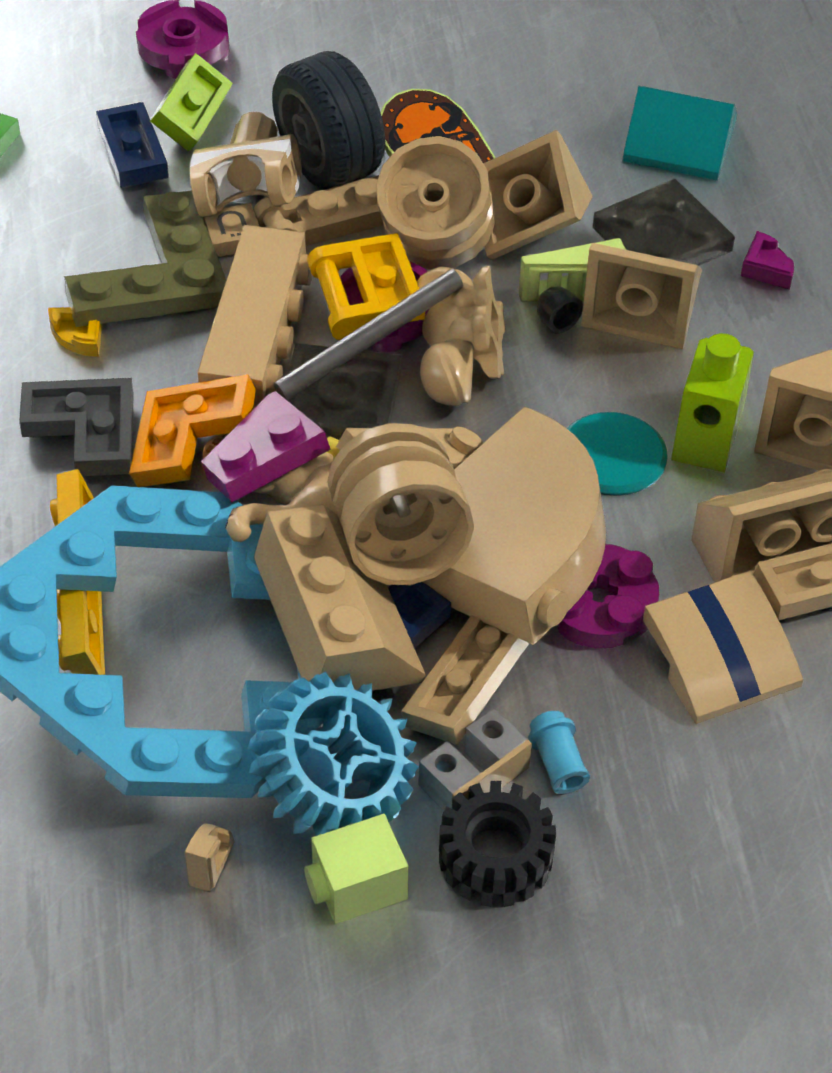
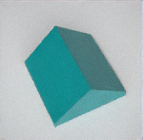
(679, 132)

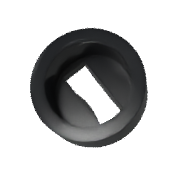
(559, 309)

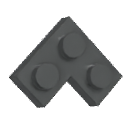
(93, 411)

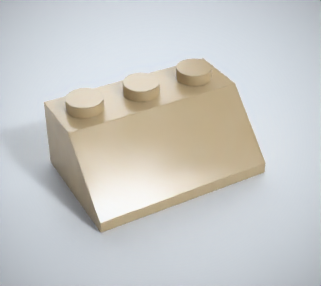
(763, 524)
(328, 606)

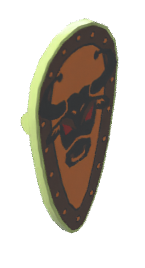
(429, 114)

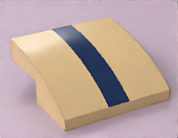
(723, 647)

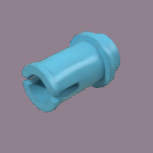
(554, 739)

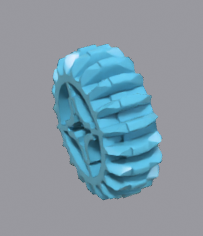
(314, 769)

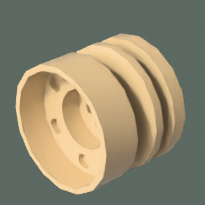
(400, 504)

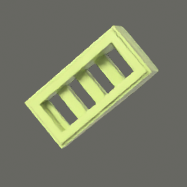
(555, 262)

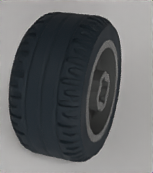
(332, 118)

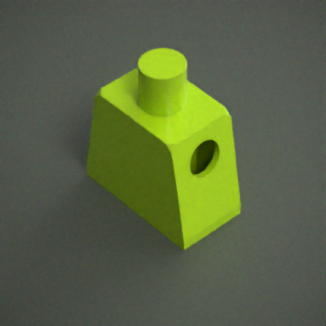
(716, 379)

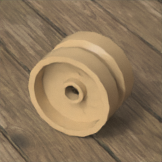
(436, 201)

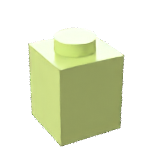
(357, 869)

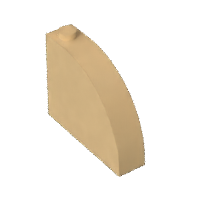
(533, 531)

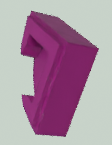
(768, 262)

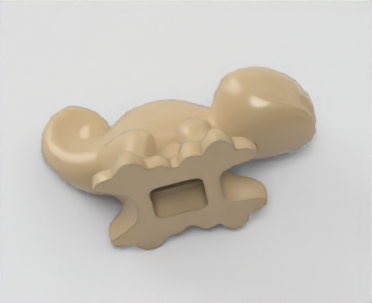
(460, 330)

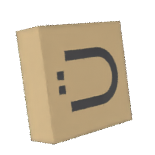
(227, 227)

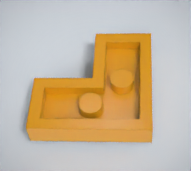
(180, 415)

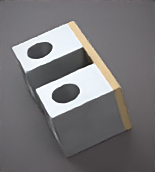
(497, 750)

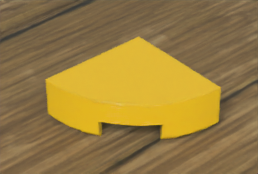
(84, 338)

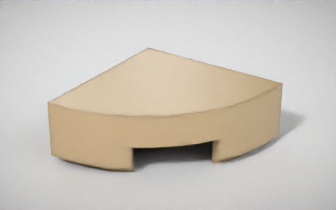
(207, 855)

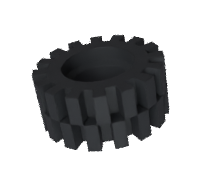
(496, 812)

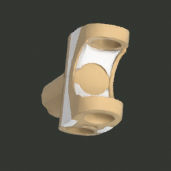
(250, 165)

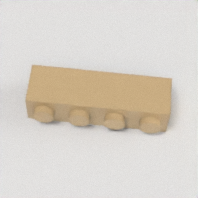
(258, 309)

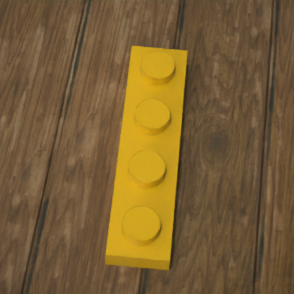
(77, 610)

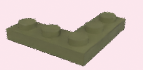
(183, 282)

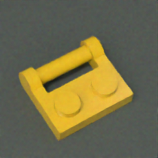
(380, 273)

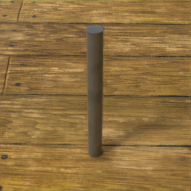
(368, 334)

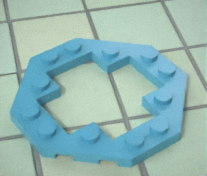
(89, 708)

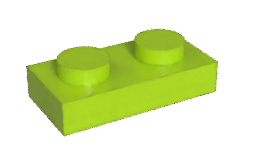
(191, 102)

